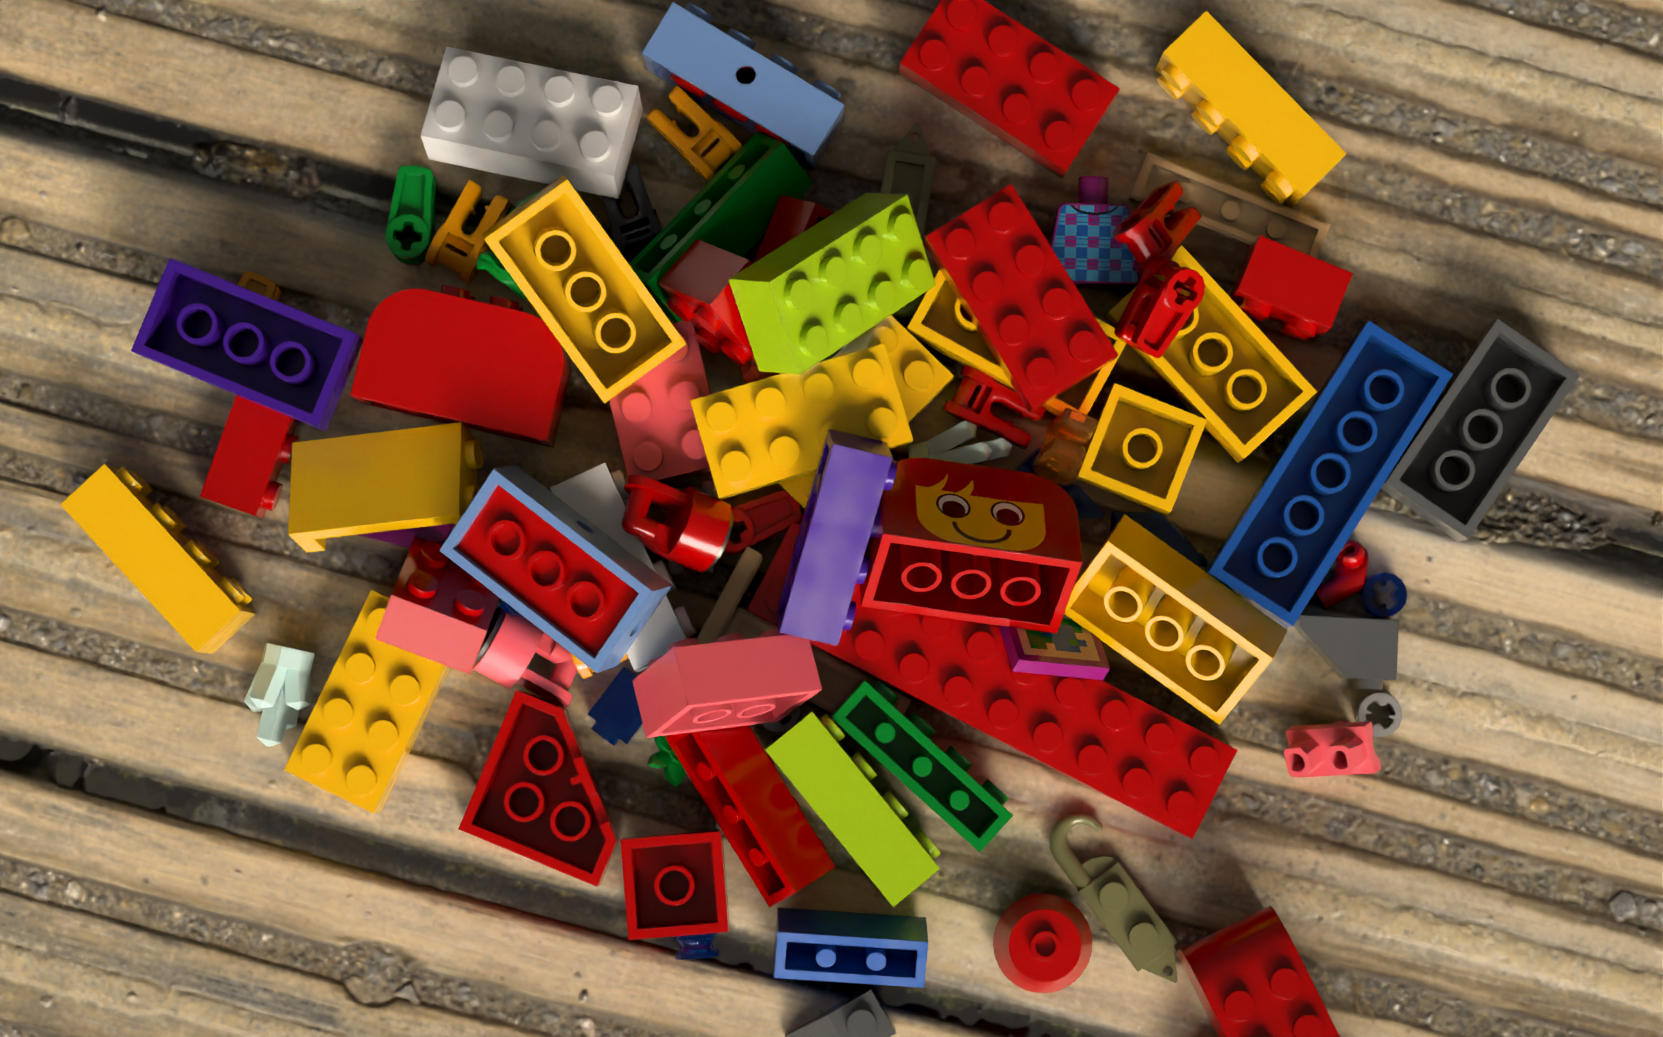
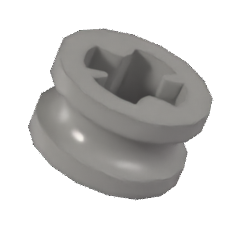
(1380, 699)

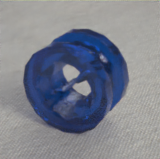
(1399, 595)
(696, 946)

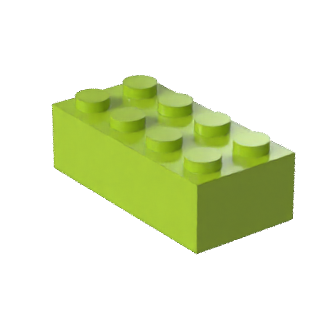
(832, 283)
(853, 809)

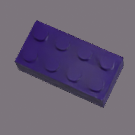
(247, 344)

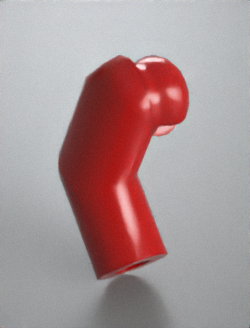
(1348, 577)

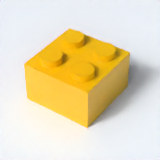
(1141, 449)

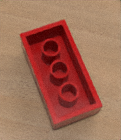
(1009, 81)
(1020, 298)

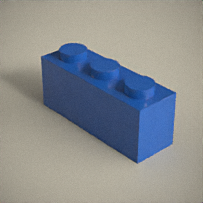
(850, 947)

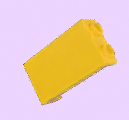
(381, 482)

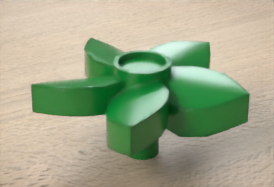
(668, 760)

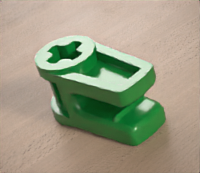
(412, 208)

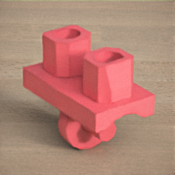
(1331, 749)

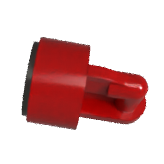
(693, 529)

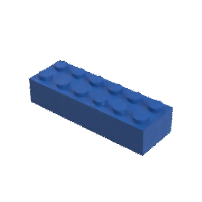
(1328, 473)

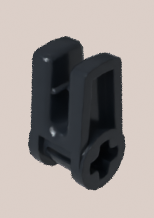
(634, 232)

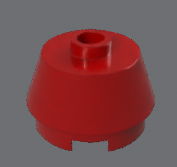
(1042, 943)

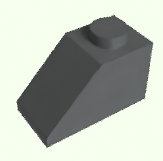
(1354, 647)
(854, 1017)

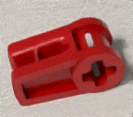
(1152, 234)
(1158, 308)
(979, 411)
(763, 519)

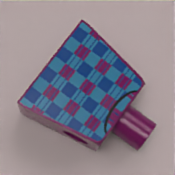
(1085, 239)

